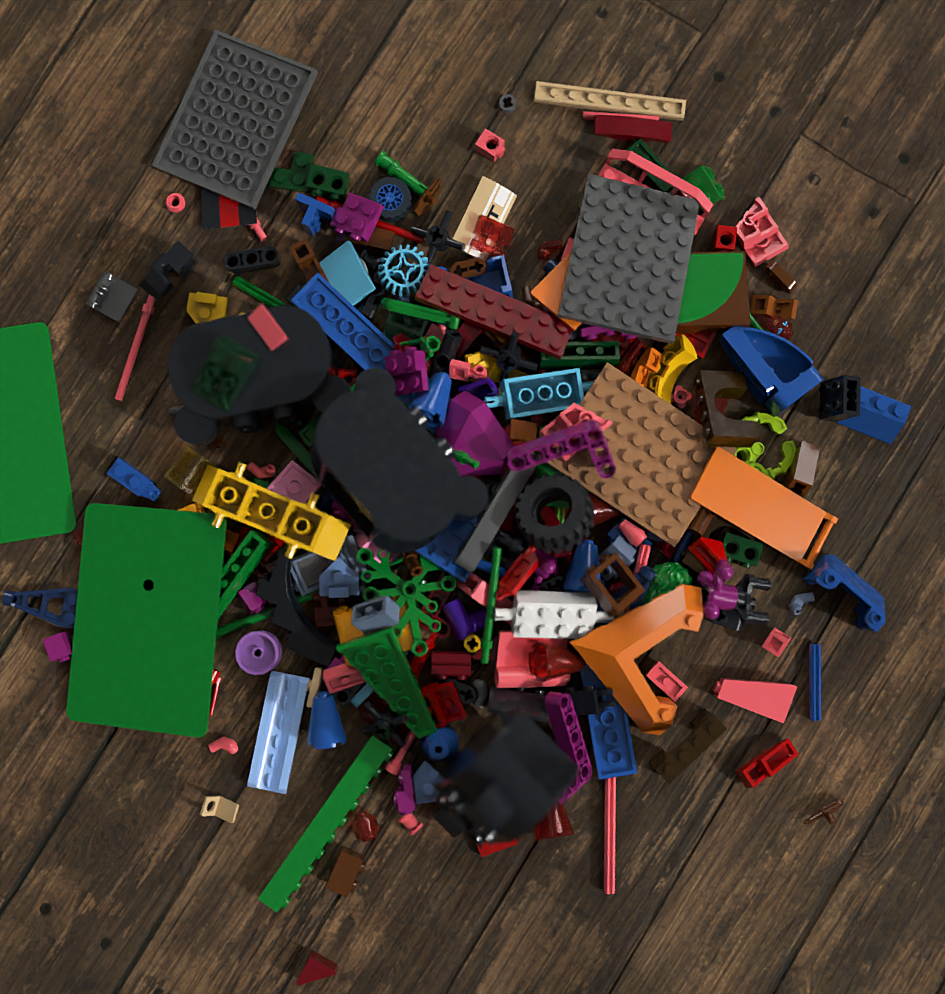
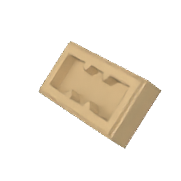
(314, 685)

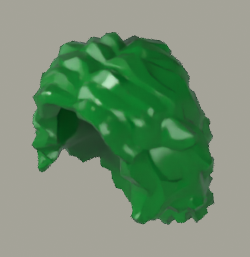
(667, 578)

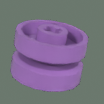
(252, 642)

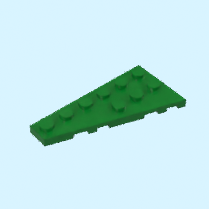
(387, 671)

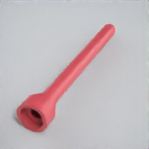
(394, 765)

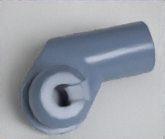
(798, 601)

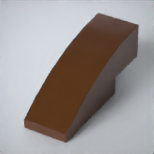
(380, 240)

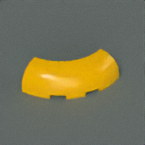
(674, 360)

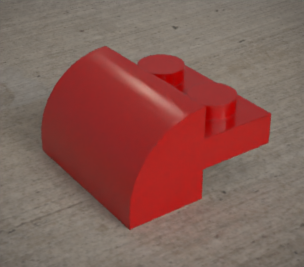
(443, 703)

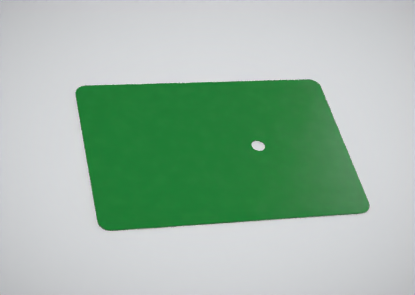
(33, 455)
(141, 652)

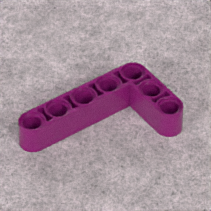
(565, 447)
(568, 737)

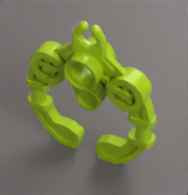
(787, 448)

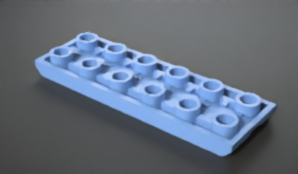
(278, 732)

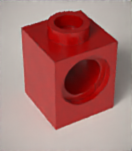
(729, 234)

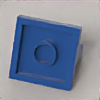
(315, 212)

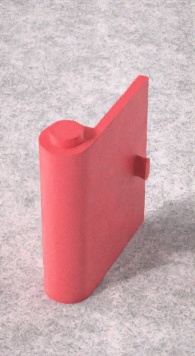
(513, 662)

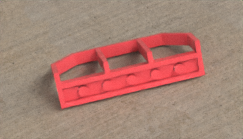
(658, 172)

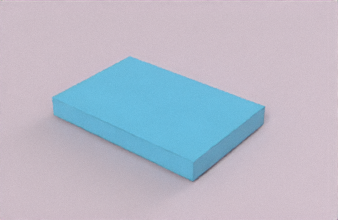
(347, 273)

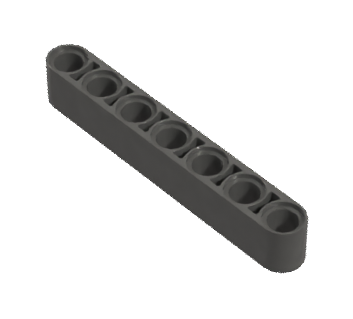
(492, 517)

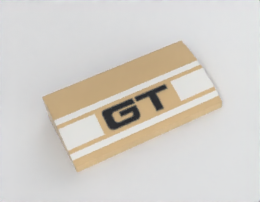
(489, 200)

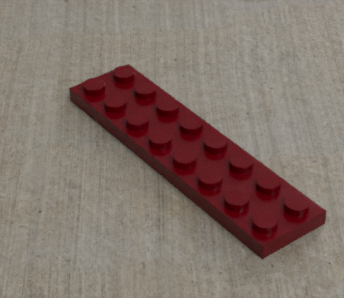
(493, 311)

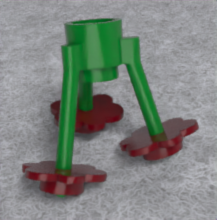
(428, 344)

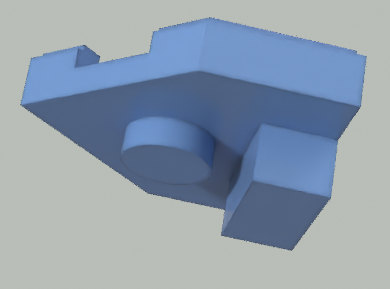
(339, 580)
(423, 780)

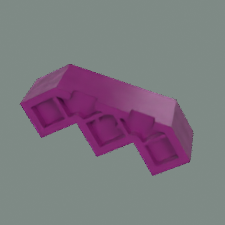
(477, 432)

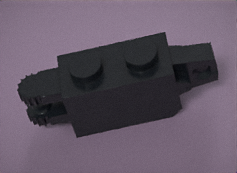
(589, 699)

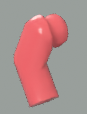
(263, 472)
(225, 743)

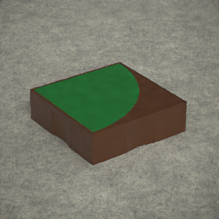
(714, 293)

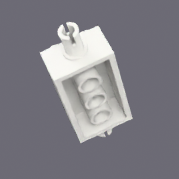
(552, 614)

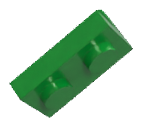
(703, 179)

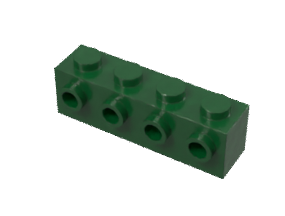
(583, 356)

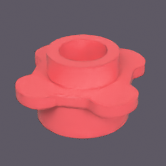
(685, 396)

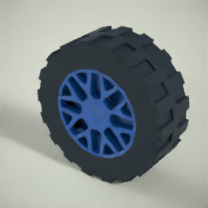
(393, 196)

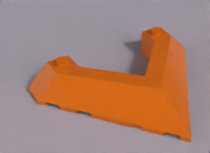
(613, 647)

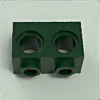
(330, 178)
(740, 545)

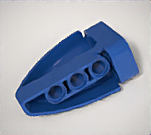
(771, 366)

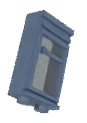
(308, 565)

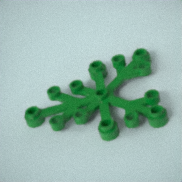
(412, 612)

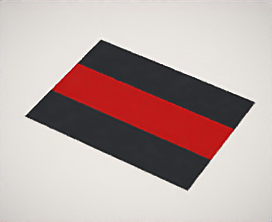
(223, 212)

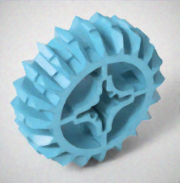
(396, 272)

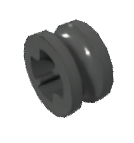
(513, 102)

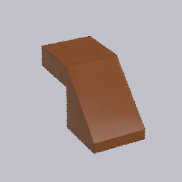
(769, 307)
(523, 431)

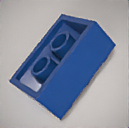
(879, 416)

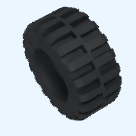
(544, 492)

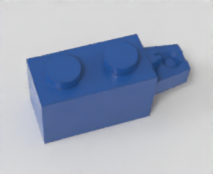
(134, 479)

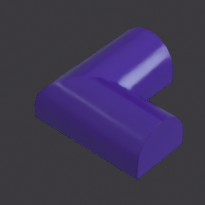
(461, 622)

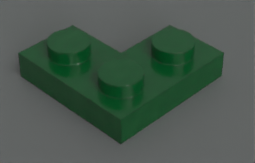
(297, 177)

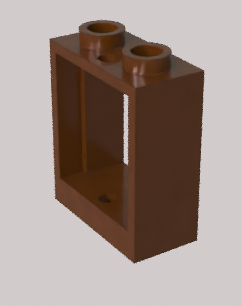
(601, 594)

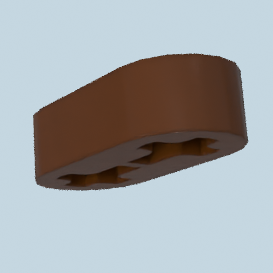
(467, 263)
(780, 277)

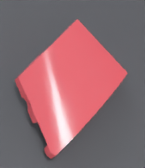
(760, 234)
(572, 416)

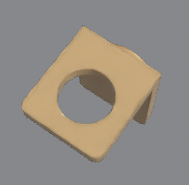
(221, 808)

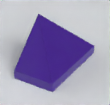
(480, 388)

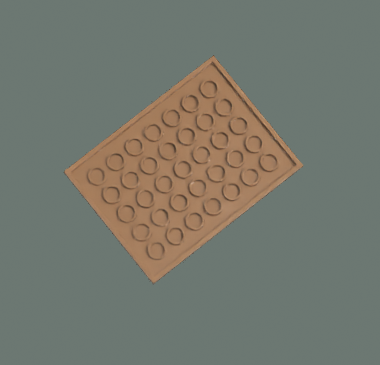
(654, 455)

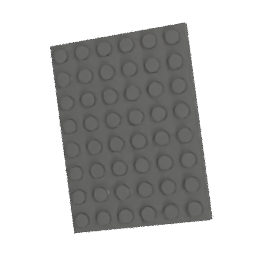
(235, 119)
(629, 259)

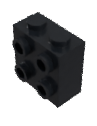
(839, 398)

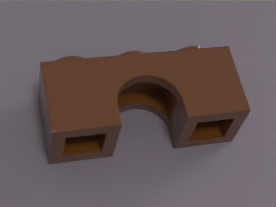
(307, 260)

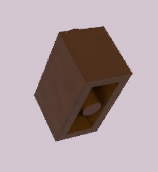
(345, 871)

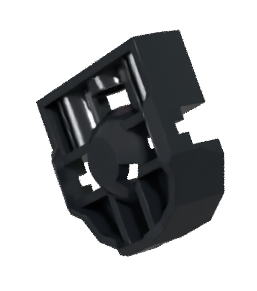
(176, 259)

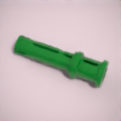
(393, 169)

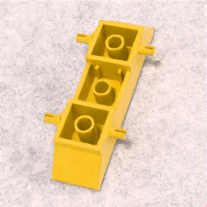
(294, 522)

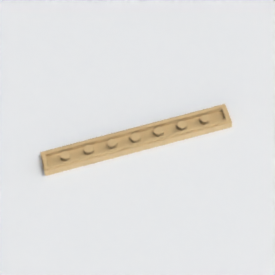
(609, 100)

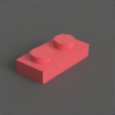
(666, 681)

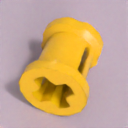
(476, 647)

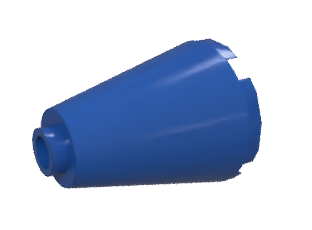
(435, 400)
(584, 557)
(325, 723)
(446, 738)

